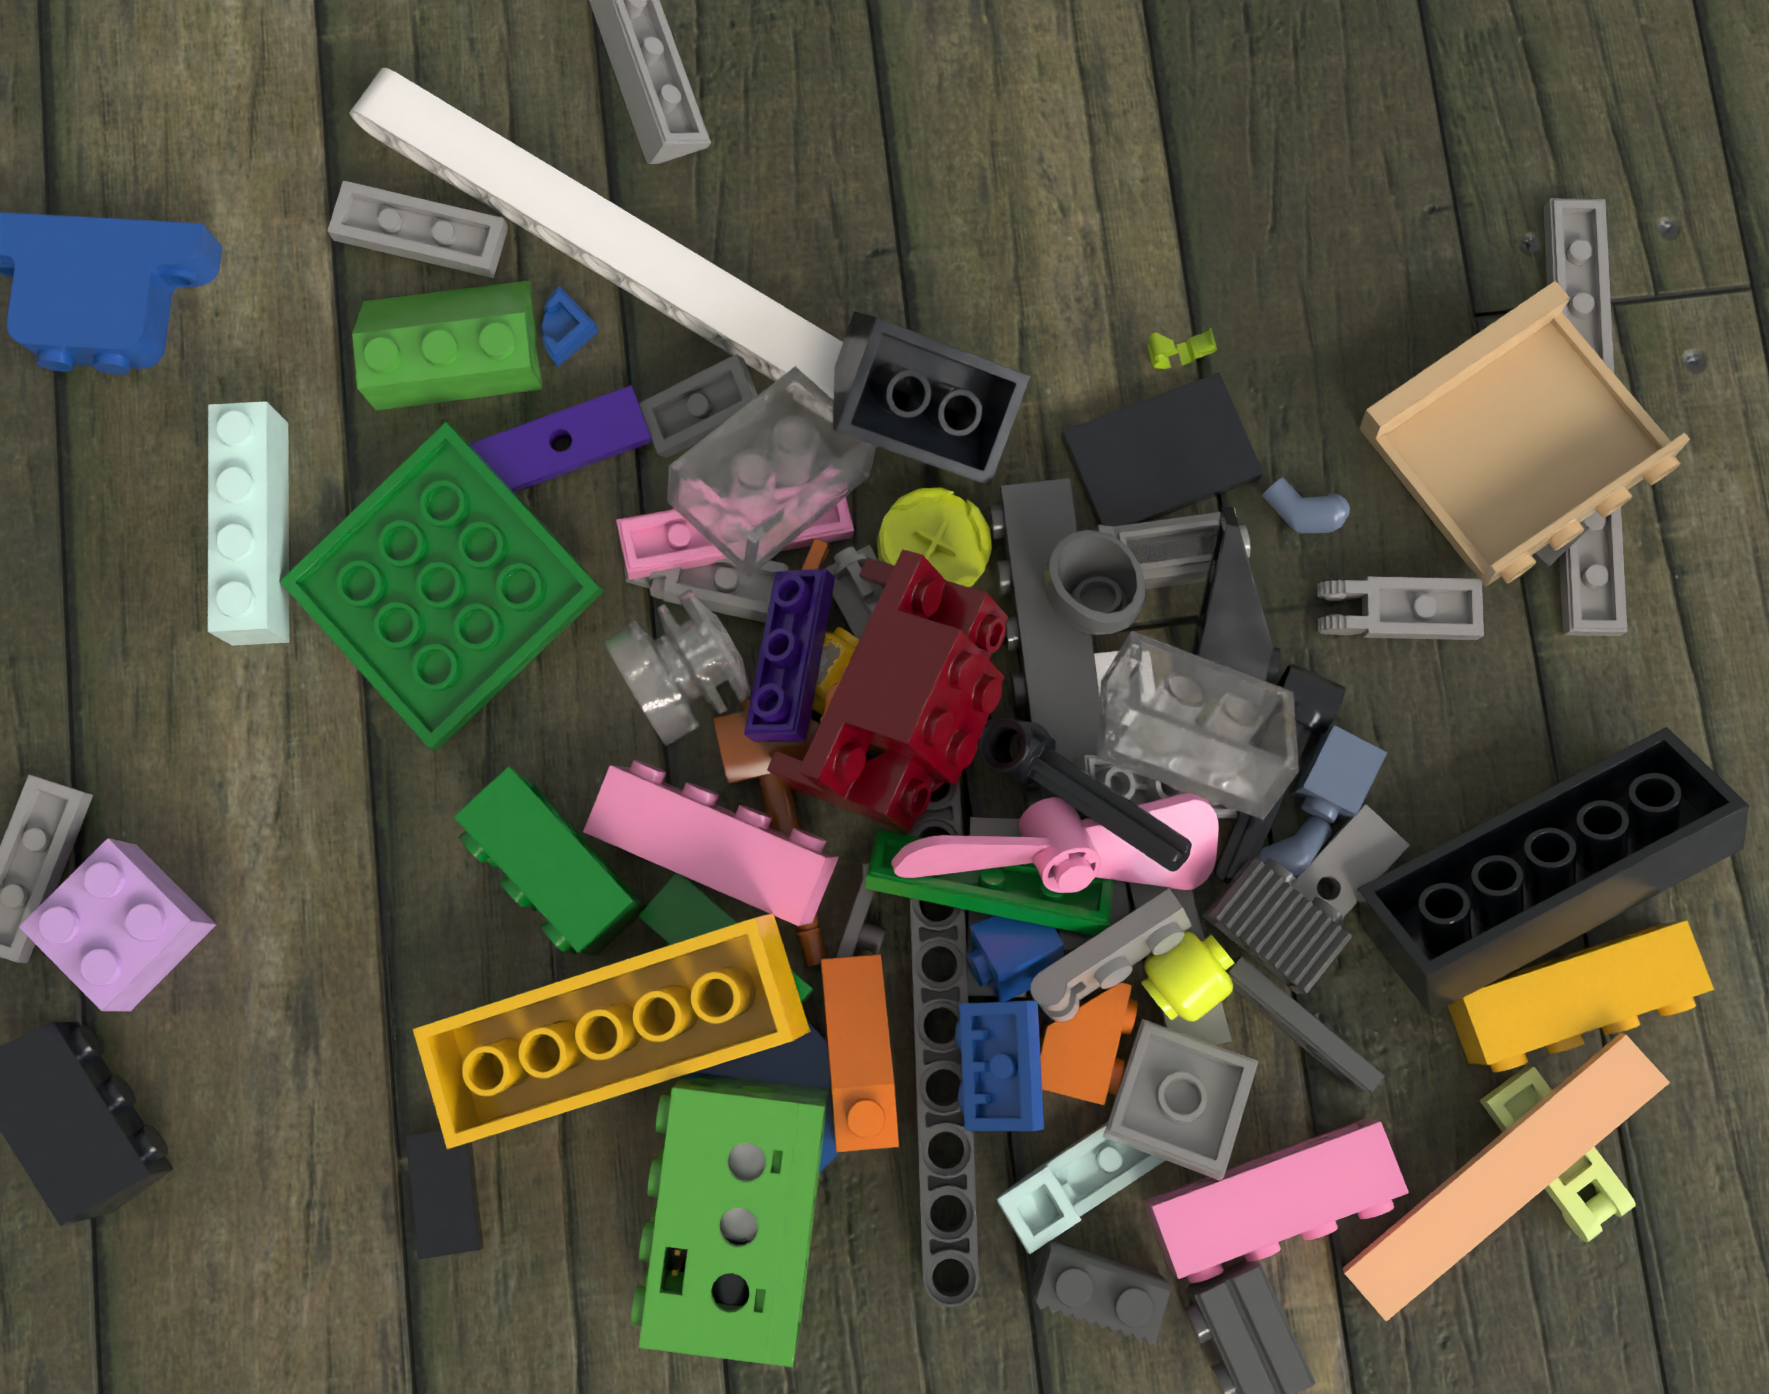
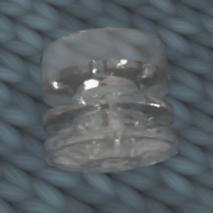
(679, 667)

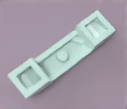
(1071, 1185)

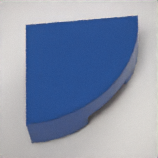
(565, 327)

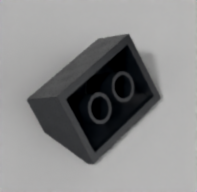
(924, 398)
(75, 1123)

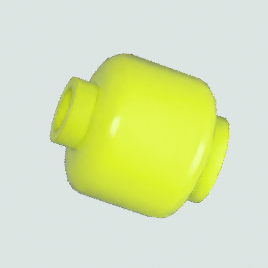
(1189, 977)

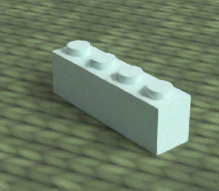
(248, 523)

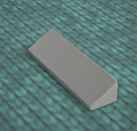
(651, 78)

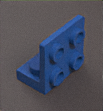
(1000, 1066)

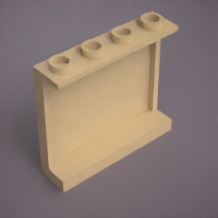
(1518, 438)

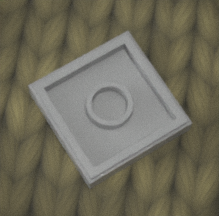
(1181, 1099)

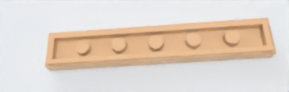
(1505, 1175)

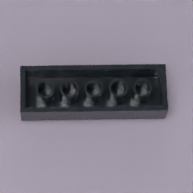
(1551, 868)

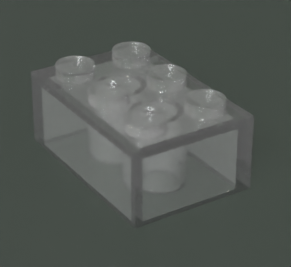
(768, 472)
(1197, 726)

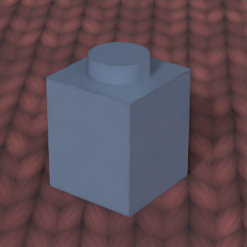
(1337, 775)

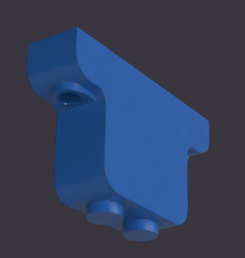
(99, 286)

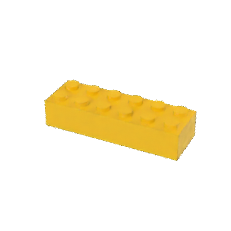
(611, 1031)

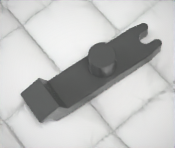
(858, 932)

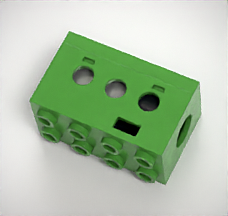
(730, 1218)

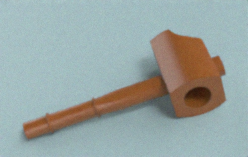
(749, 761)

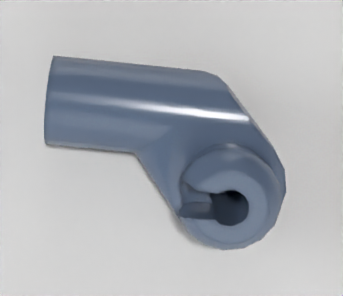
(1307, 514)

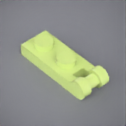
(1511, 1102)

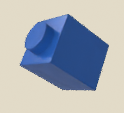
(1011, 954)

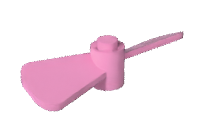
(1073, 850)

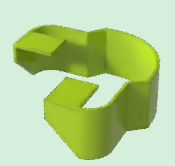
(1195, 347)

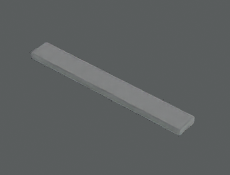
(1578, 261)

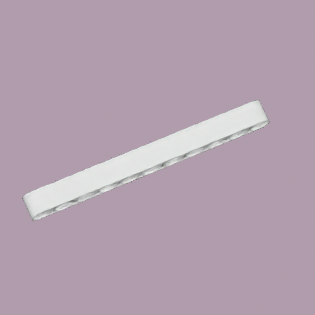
(594, 231)

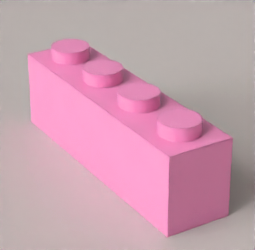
(711, 843)
(1275, 1199)

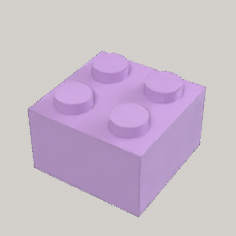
(117, 926)

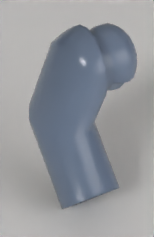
(1301, 849)

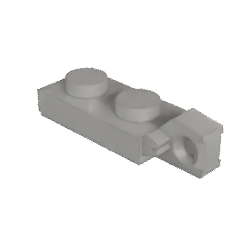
(717, 586)

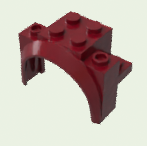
(907, 689)

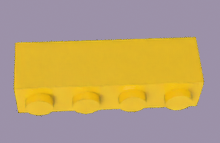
(1581, 993)

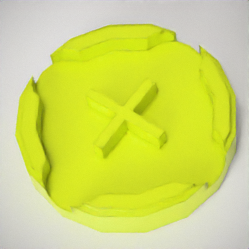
(940, 528)

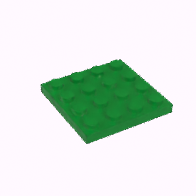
(441, 586)

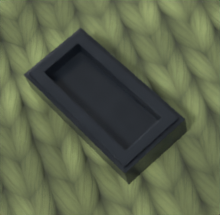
(443, 1196)

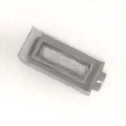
(1174, 548)

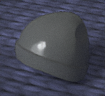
(1094, 583)

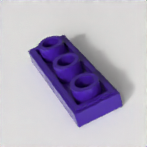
(597, 431)
(790, 656)

